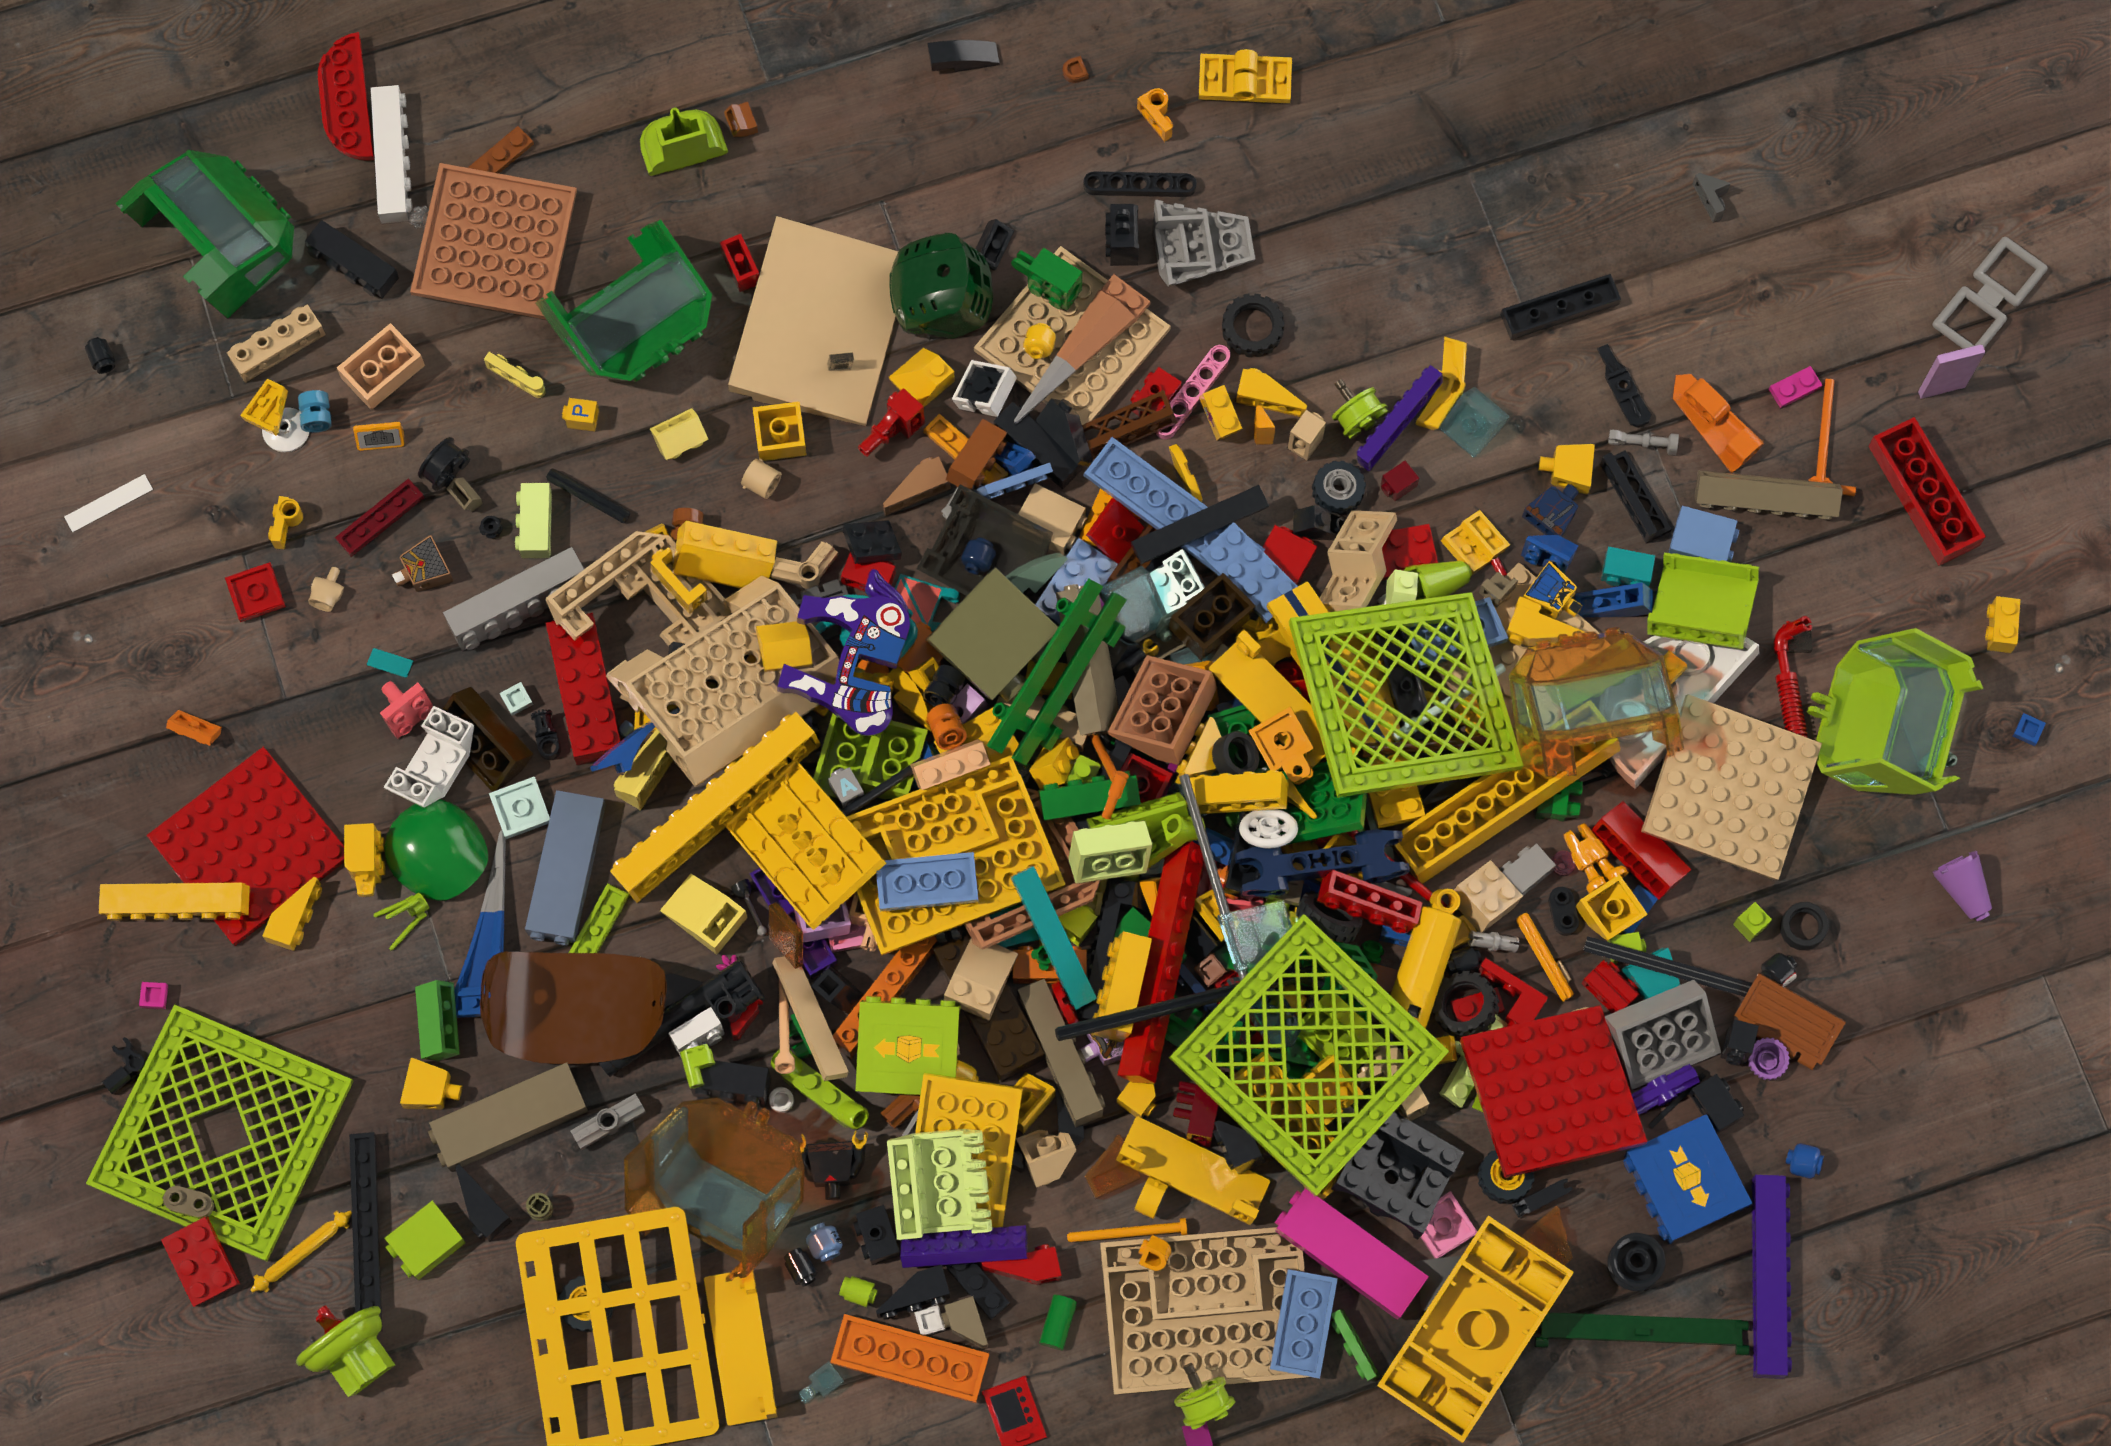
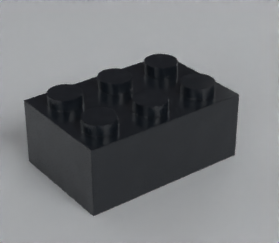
(735, 1083)

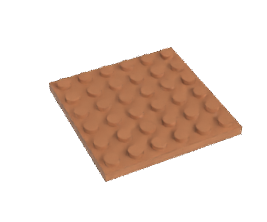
(493, 240)

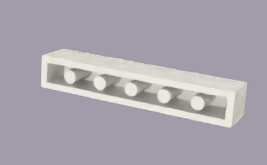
(390, 154)

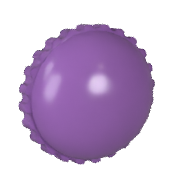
(1769, 1059)

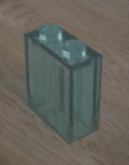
(1143, 603)

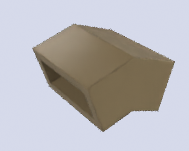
(461, 484)

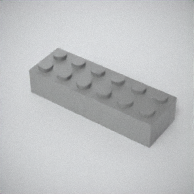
(511, 600)

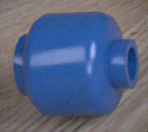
(1805, 1160)

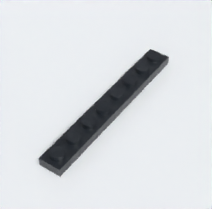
(365, 1221)

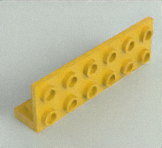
(1264, 689)
(1192, 1170)
(740, 1349)

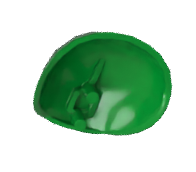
(435, 850)

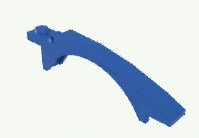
(624, 752)

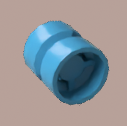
(314, 411)

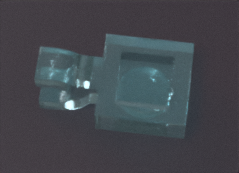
(823, 1381)

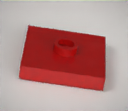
(1115, 530)
(255, 592)

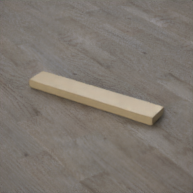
(811, 1020)

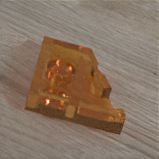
(1108, 1173)

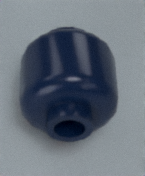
(978, 556)

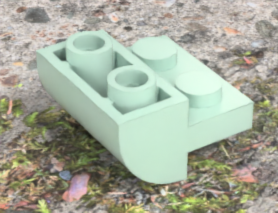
(1176, 581)

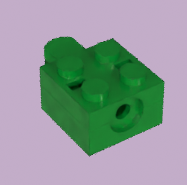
(1050, 277)

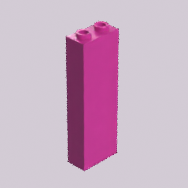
(1350, 1253)

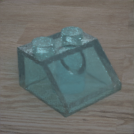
(1474, 421)

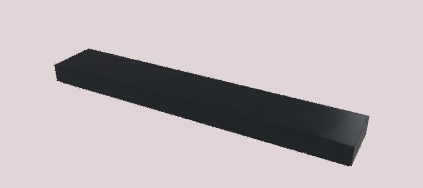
(1199, 524)

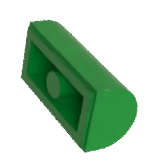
(1058, 1322)

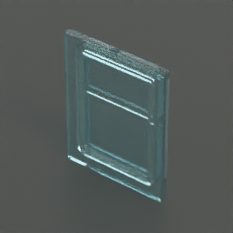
(1253, 932)

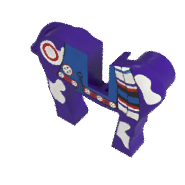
(876, 635)

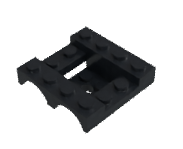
(1404, 1152)

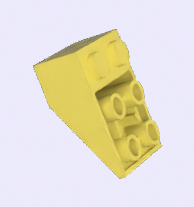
(704, 913)

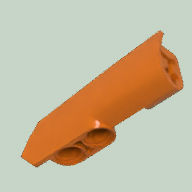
(1715, 422)

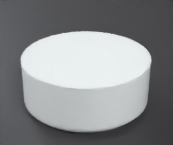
(781, 1100)

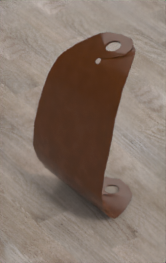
(571, 1005)

